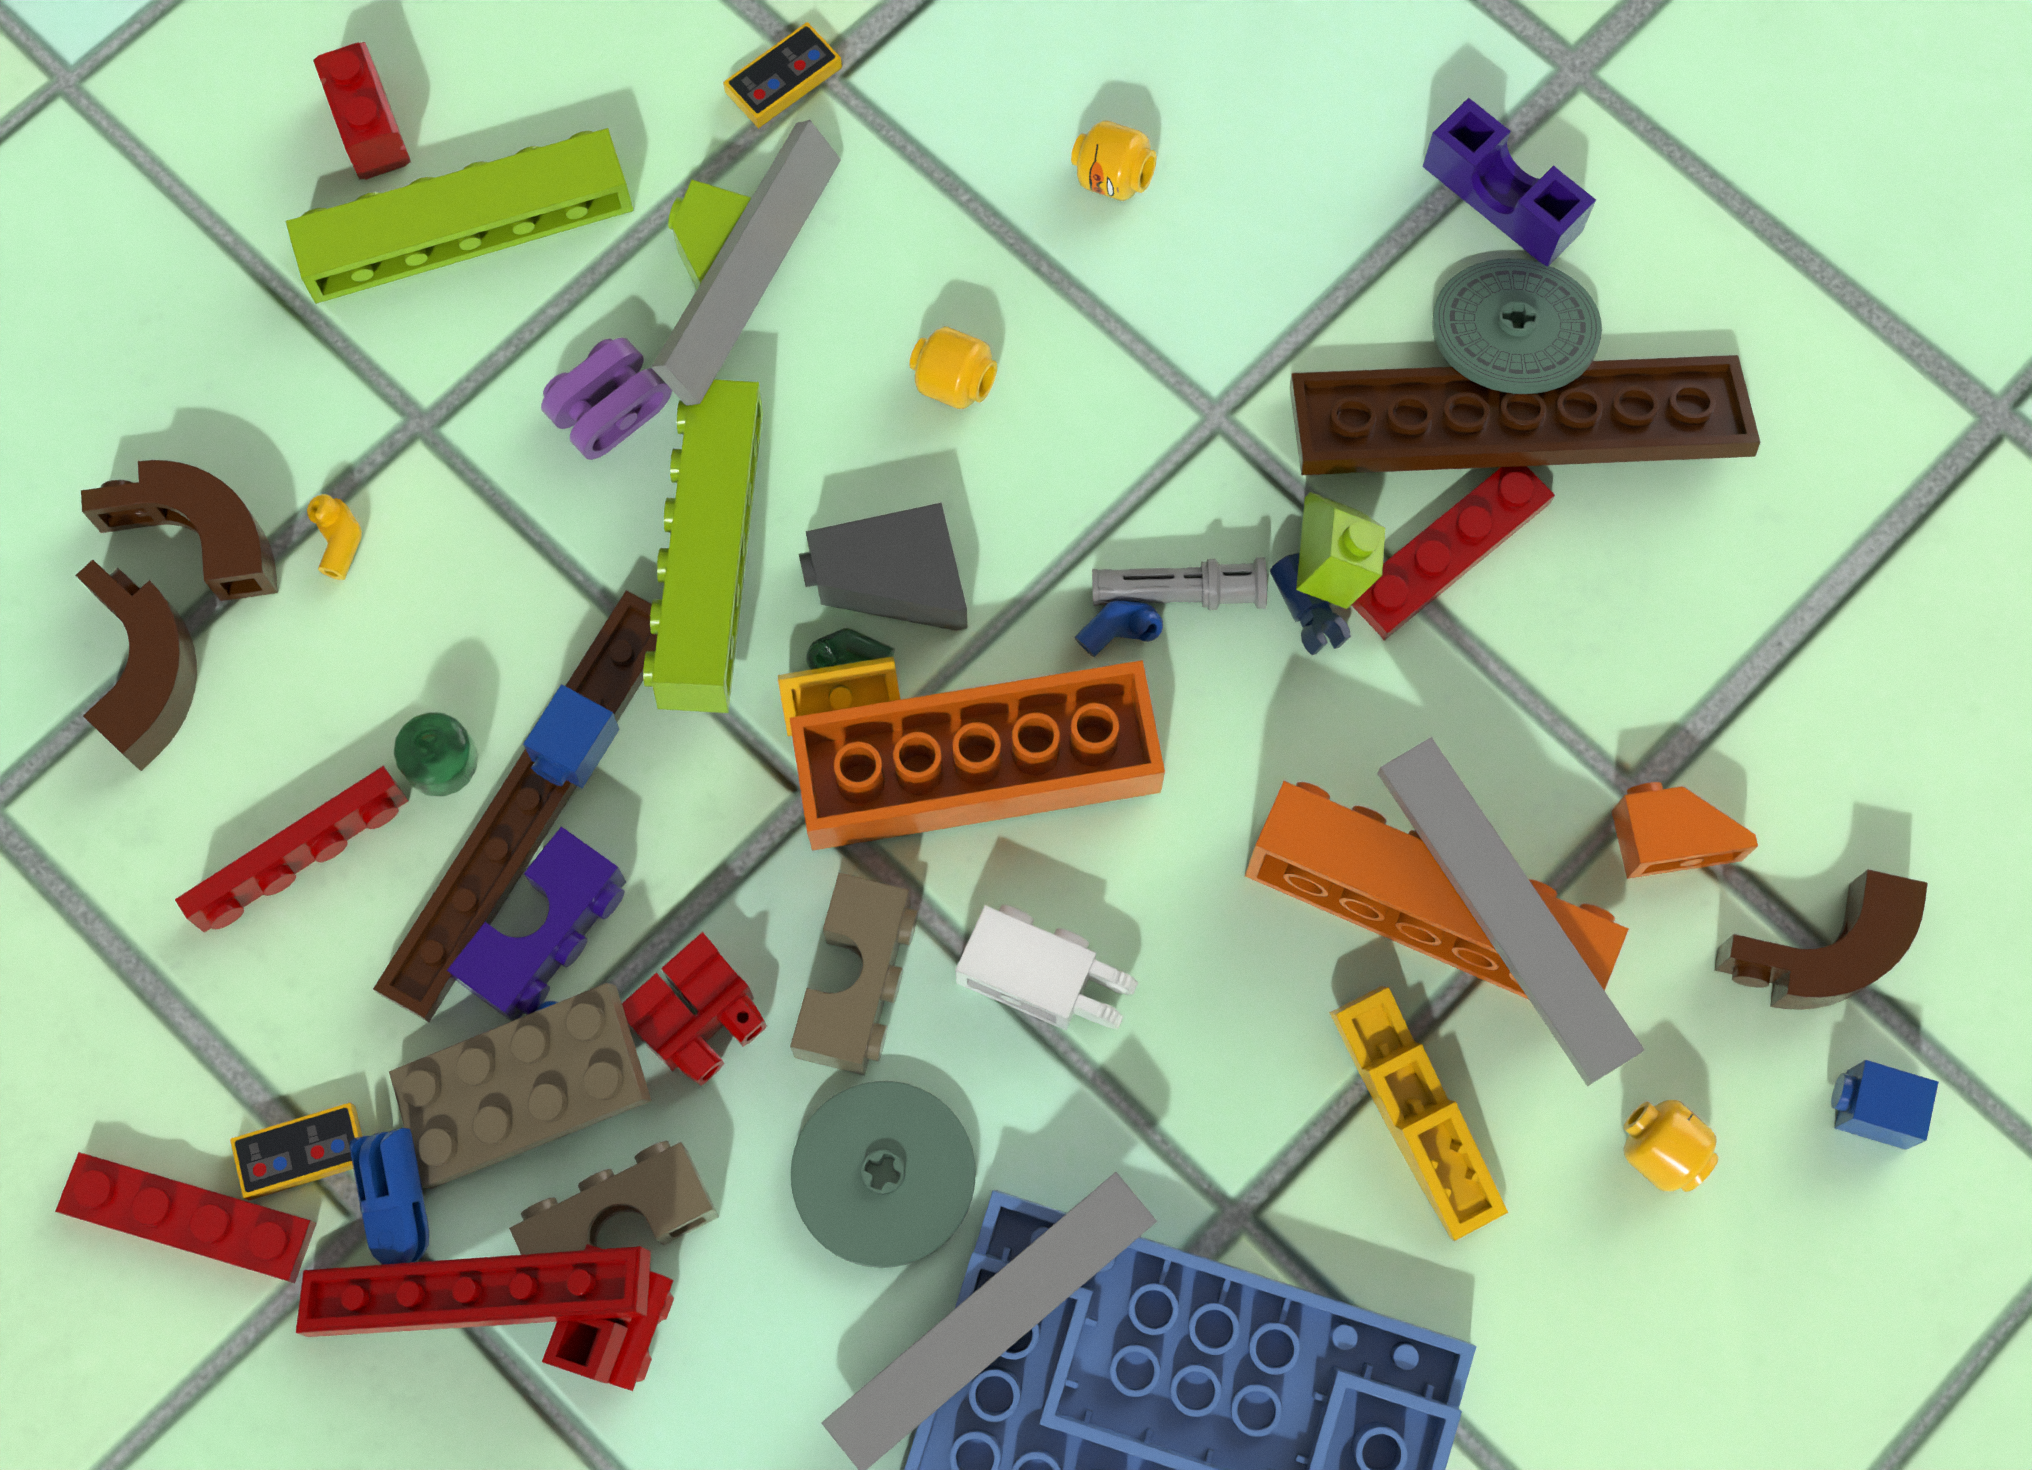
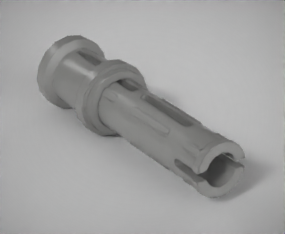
(1208, 584)

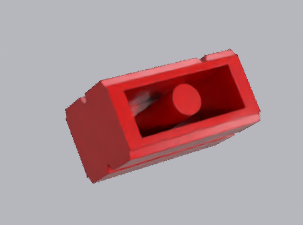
(361, 110)

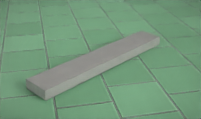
(746, 264)
(1510, 912)
(988, 1322)

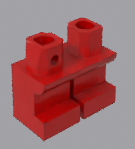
(712, 991)
(611, 1348)

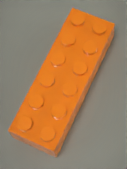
(977, 755)
(1396, 889)

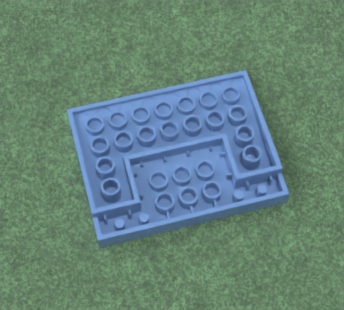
(1194, 1371)

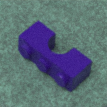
(1475, 163)
(515, 971)

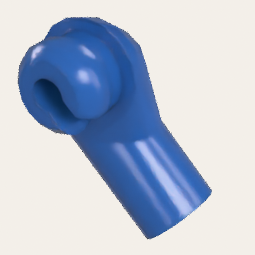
(1120, 620)

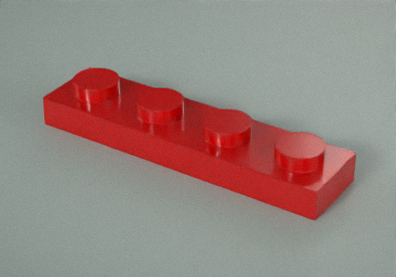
(1452, 547)
(276, 861)
(186, 1217)

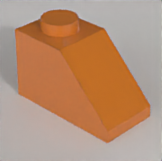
(1675, 832)

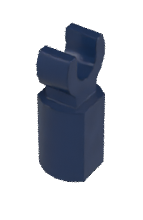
(1312, 612)

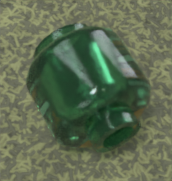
(435, 754)

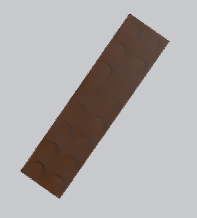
(1448, 422)

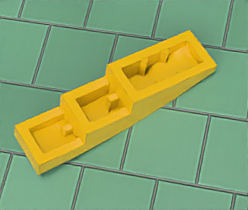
(1419, 1113)

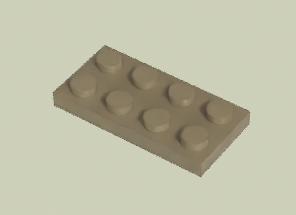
(520, 1085)

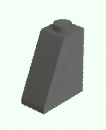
(889, 567)

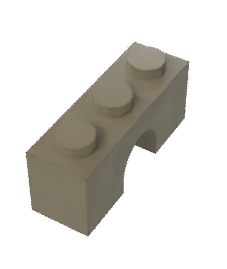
(844, 1025)
(660, 1187)

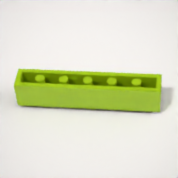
(459, 215)
(706, 549)

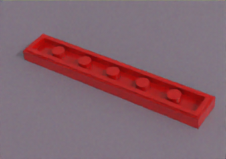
(475, 1292)

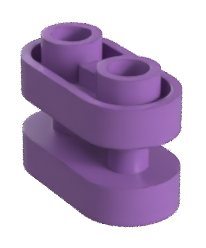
(605, 397)

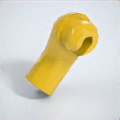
(340, 531)

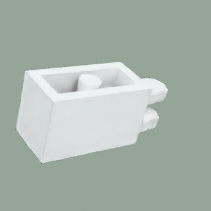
(1038, 969)

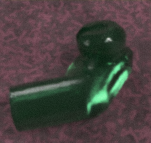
(844, 648)

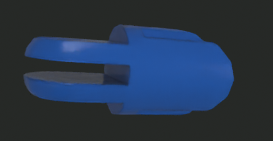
(390, 1196)

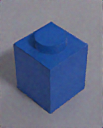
(570, 738)
(1884, 1104)

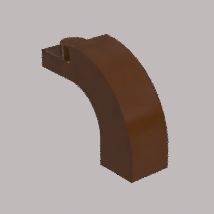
(233, 545)
(160, 673)
(1875, 935)

